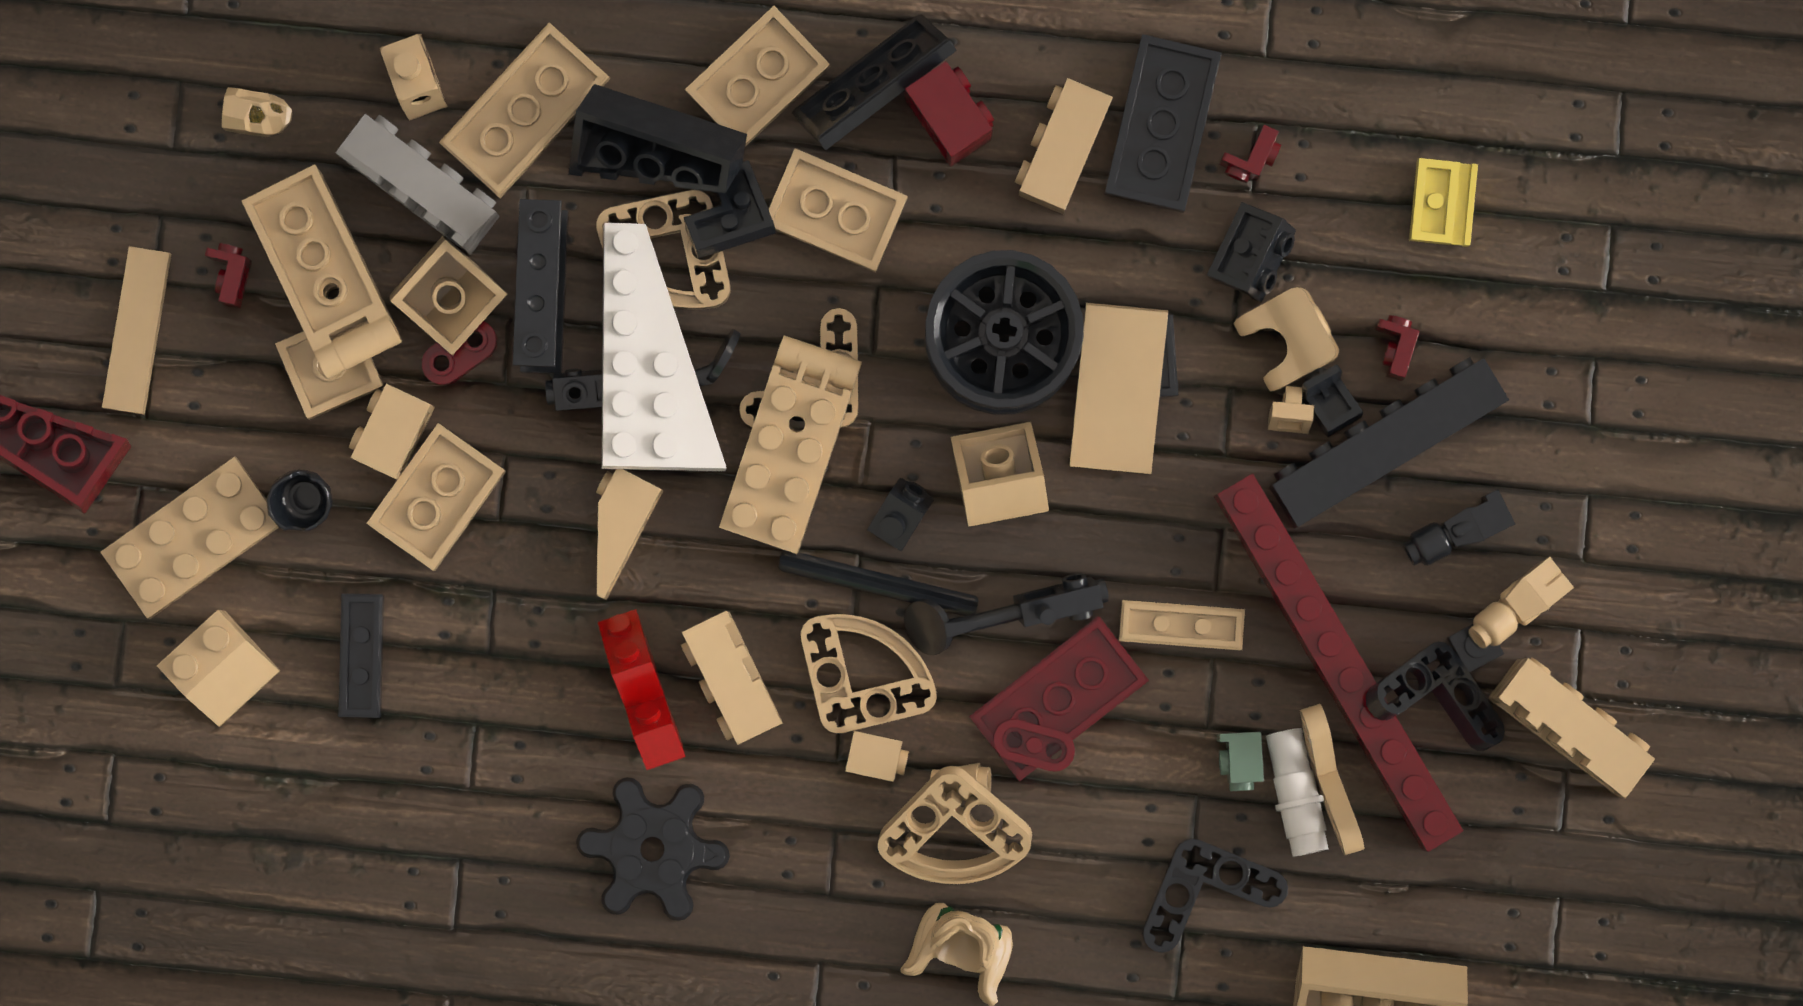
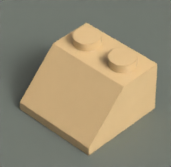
(447, 295)
(1000, 474)
(218, 667)

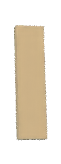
(136, 330)

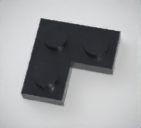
(736, 221)

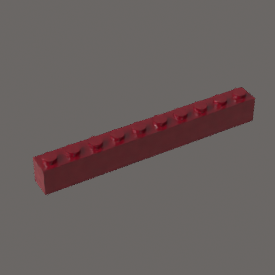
(1337, 662)

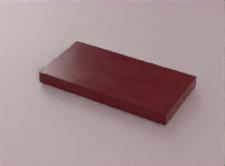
(1064, 690)

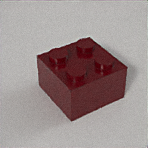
(949, 113)

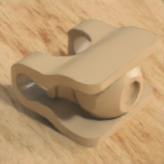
(1305, 332)

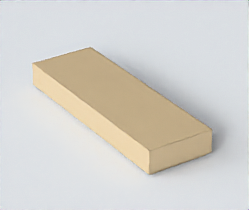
(1181, 625)

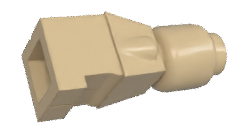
(1520, 603)

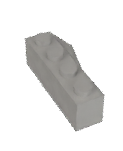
(417, 183)

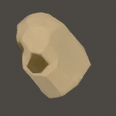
(254, 113)

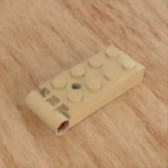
(312, 257)
(787, 465)

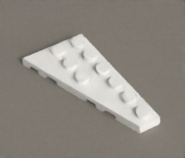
(649, 386)

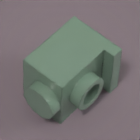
(1241, 759)

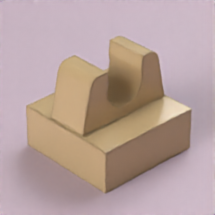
(1290, 413)

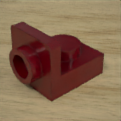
(233, 280)
(1400, 353)

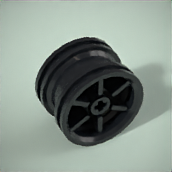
(1009, 276)

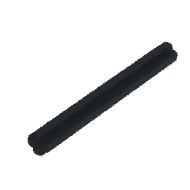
(876, 582)

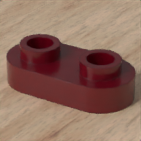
(463, 360)
(1034, 745)

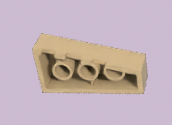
(1572, 727)

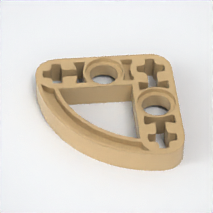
(680, 299)
(842, 692)
(945, 806)

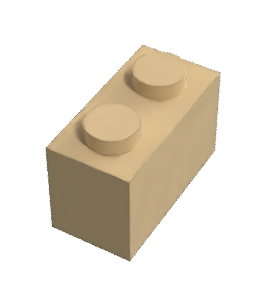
(391, 431)

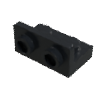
(1252, 252)

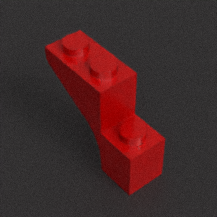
(641, 689)

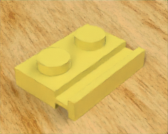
(1443, 202)

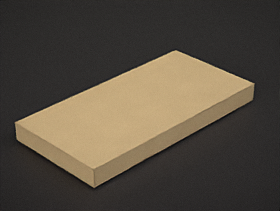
(523, 110)
(1118, 388)

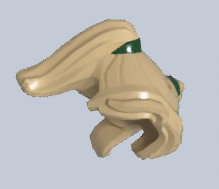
(964, 943)

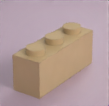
(1063, 145)

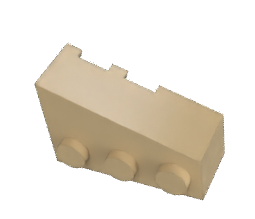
(730, 678)

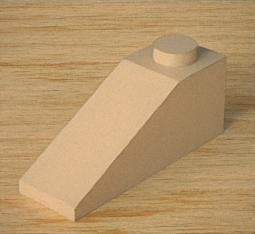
(621, 519)

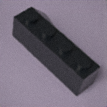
(652, 143)

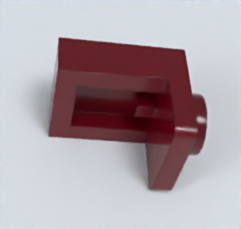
(1263, 152)

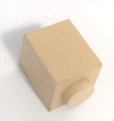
(876, 756)

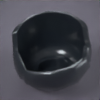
(299, 500)

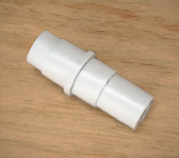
(1297, 793)

